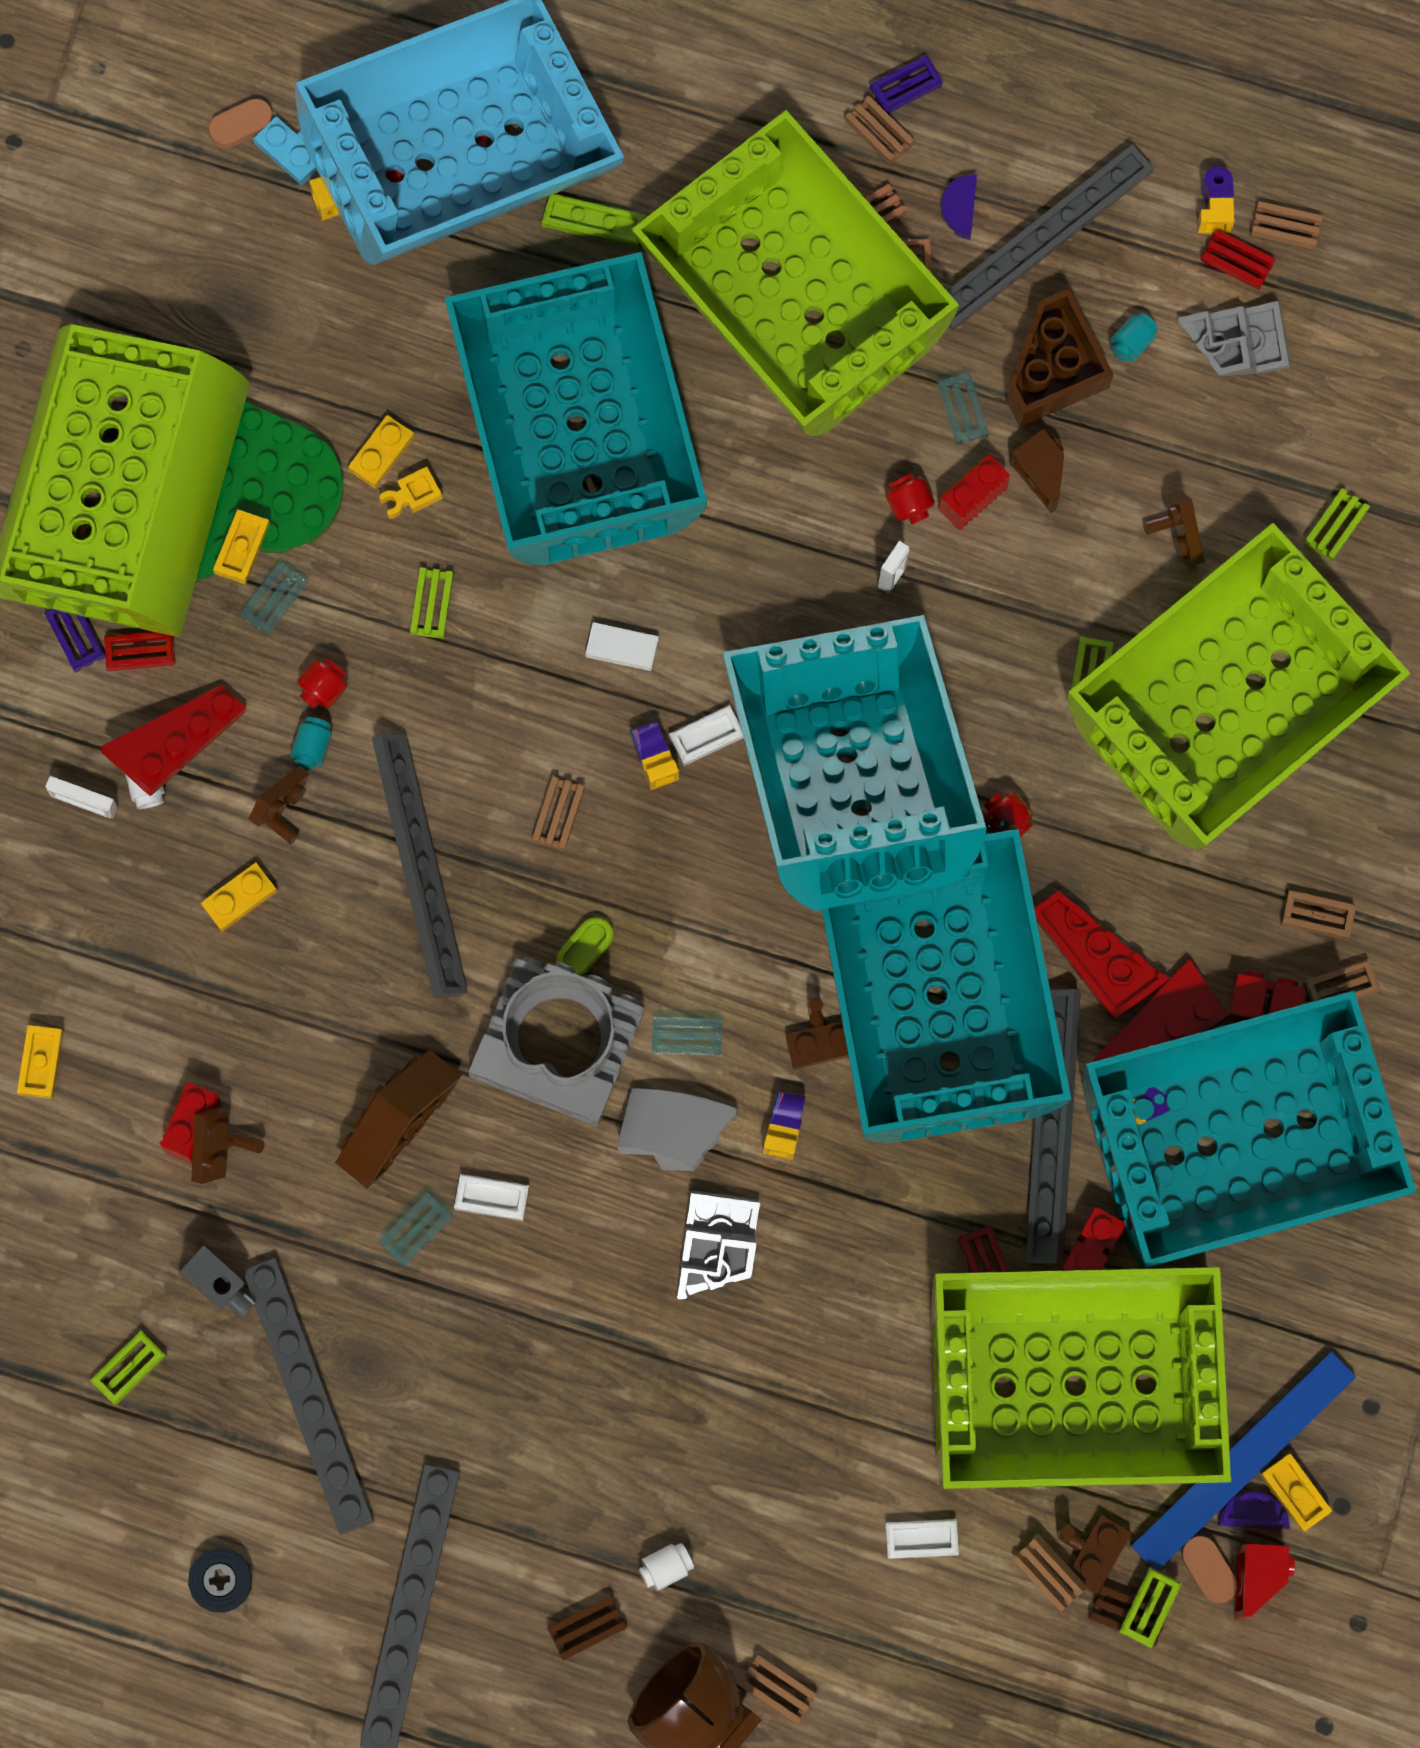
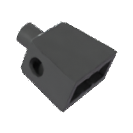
(204, 1270)

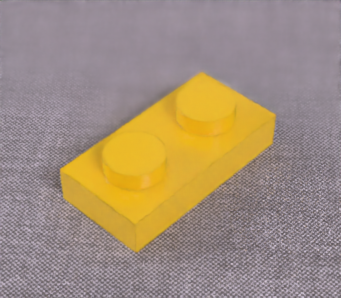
(381, 452)
(241, 546)
(238, 897)
(40, 1062)
(1296, 1493)

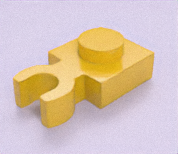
(415, 491)

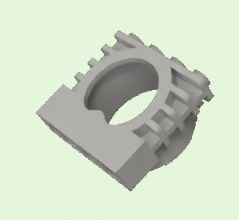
(503, 1067)

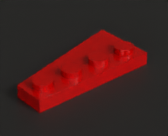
(1175, 1011)

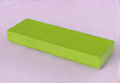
(591, 220)

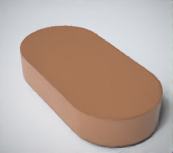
(240, 123)
(1209, 1570)

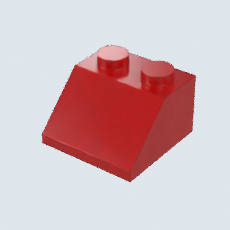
(1259, 1576)

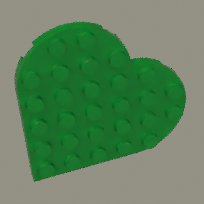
(279, 476)

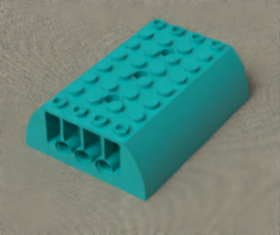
(615, 381)
(994, 1010)

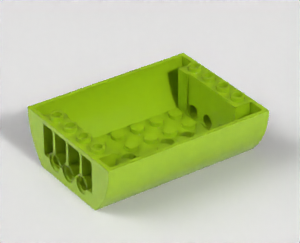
(832, 261)
(153, 480)
(1197, 666)

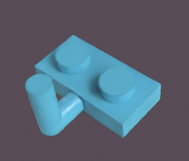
(286, 150)

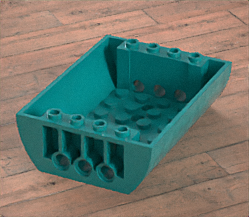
(907, 767)
(1225, 1090)

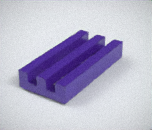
(882, 98)
(86, 659)

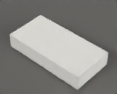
(893, 567)
(622, 646)
(706, 735)
(81, 797)
(491, 1197)
(922, 1539)

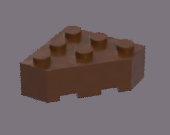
(1057, 362)
(395, 1116)

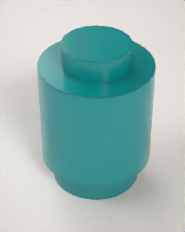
(1133, 337)
(311, 743)

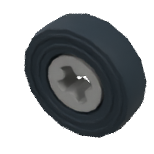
(205, 1569)

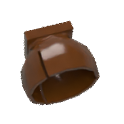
(691, 1704)

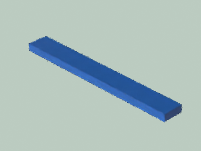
(1246, 1460)

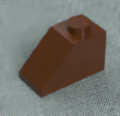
(1041, 466)

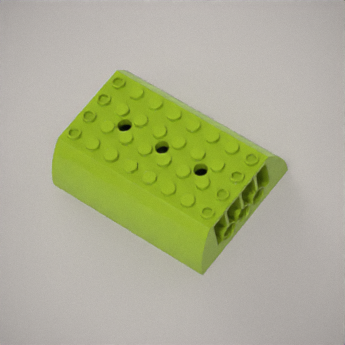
(1091, 1327)

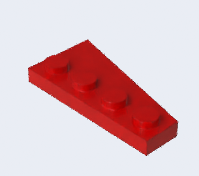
(168, 743)
(1101, 961)

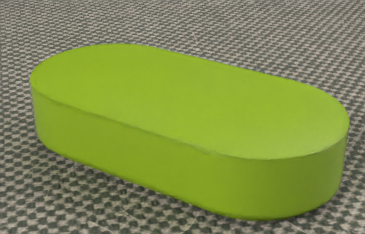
(586, 945)

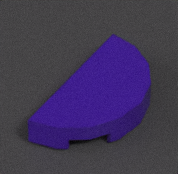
(958, 205)
(1254, 1511)

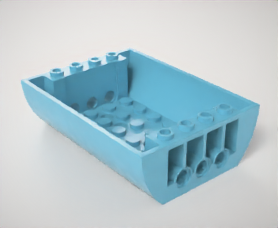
(432, 104)

